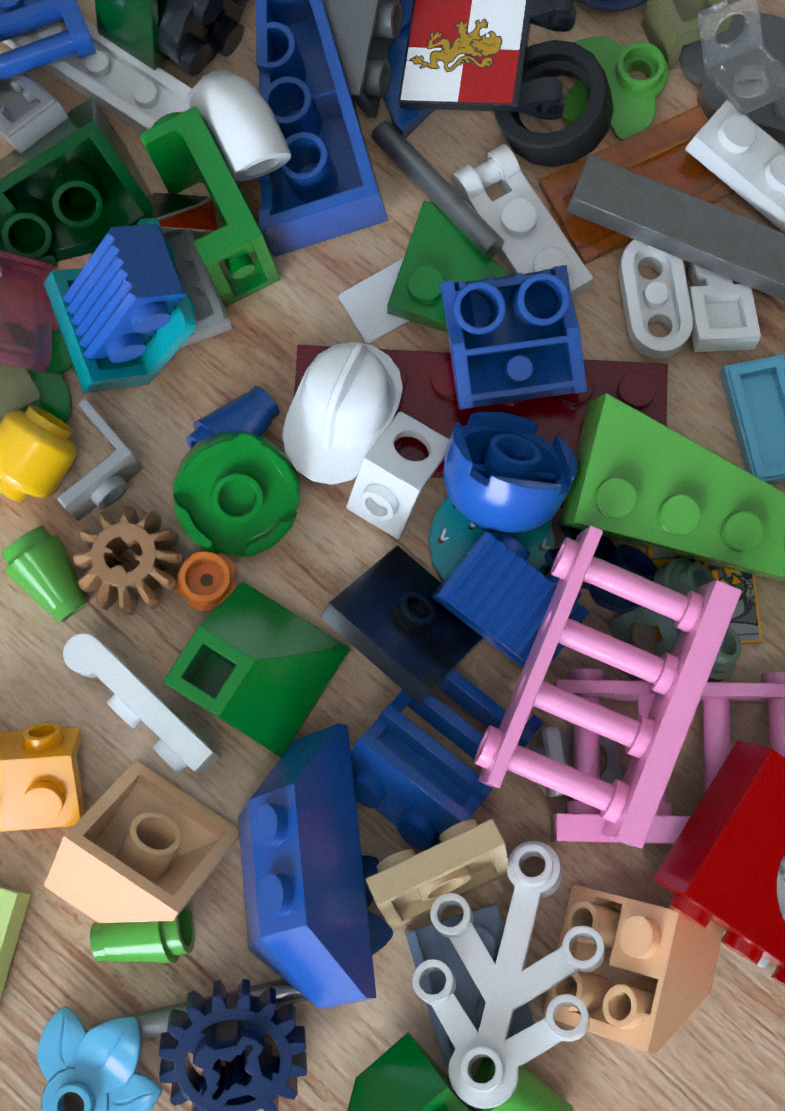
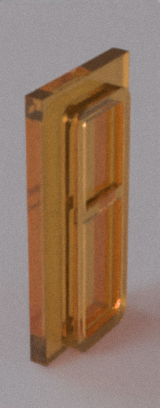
(651, 153)

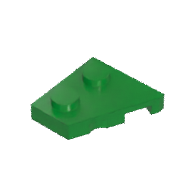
(433, 256)

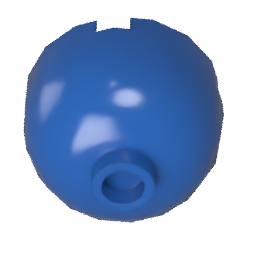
(505, 473)

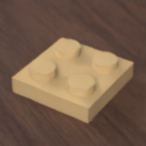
(461, 863)

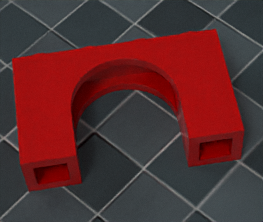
(732, 854)

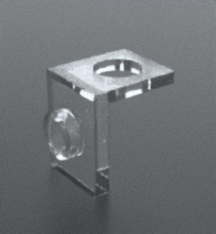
(744, 67)

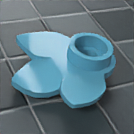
(94, 1064)

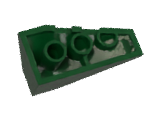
(70, 190)

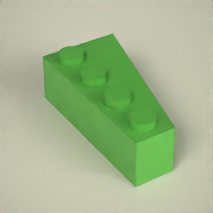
(672, 494)

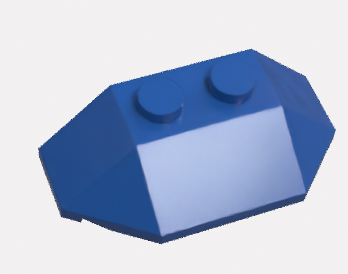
(307, 873)

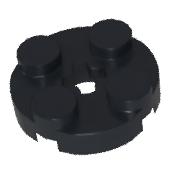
(199, 30)

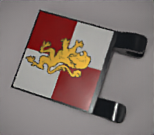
(477, 55)

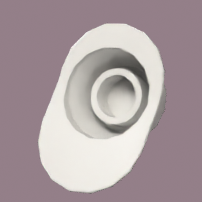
(341, 411)

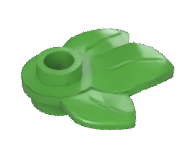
(631, 98)

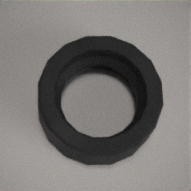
(582, 136)

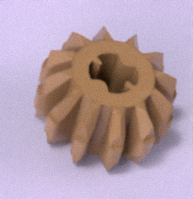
(114, 581)

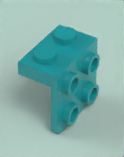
(102, 373)

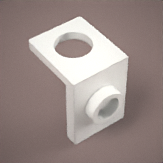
(390, 484)

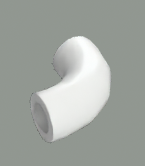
(240, 124)

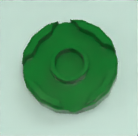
(236, 494)

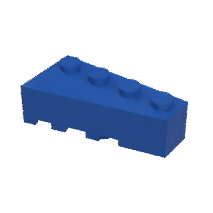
(330, 176)

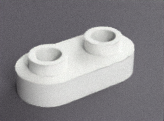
(655, 300)

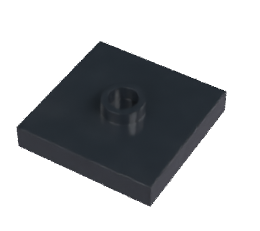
(400, 626)

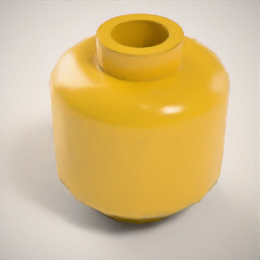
(34, 453)

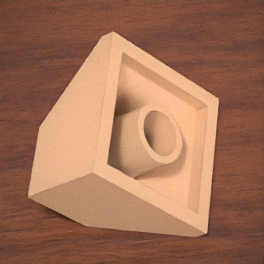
(139, 851)

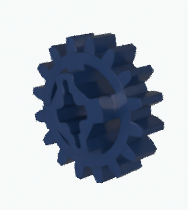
(222, 1030)

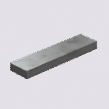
(680, 225)

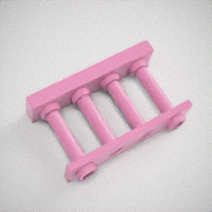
(650, 740)
(584, 821)

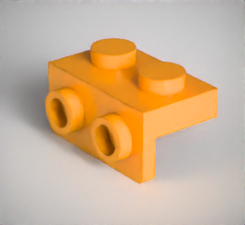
(40, 778)

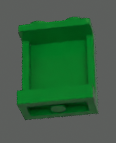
(188, 156)

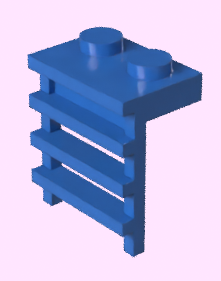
(413, 775)

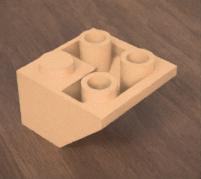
(651, 972)

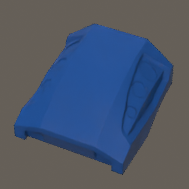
(519, 345)

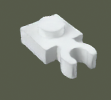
(721, 313)

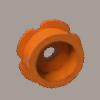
(195, 568)

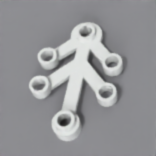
(506, 983)

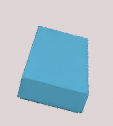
(758, 414)

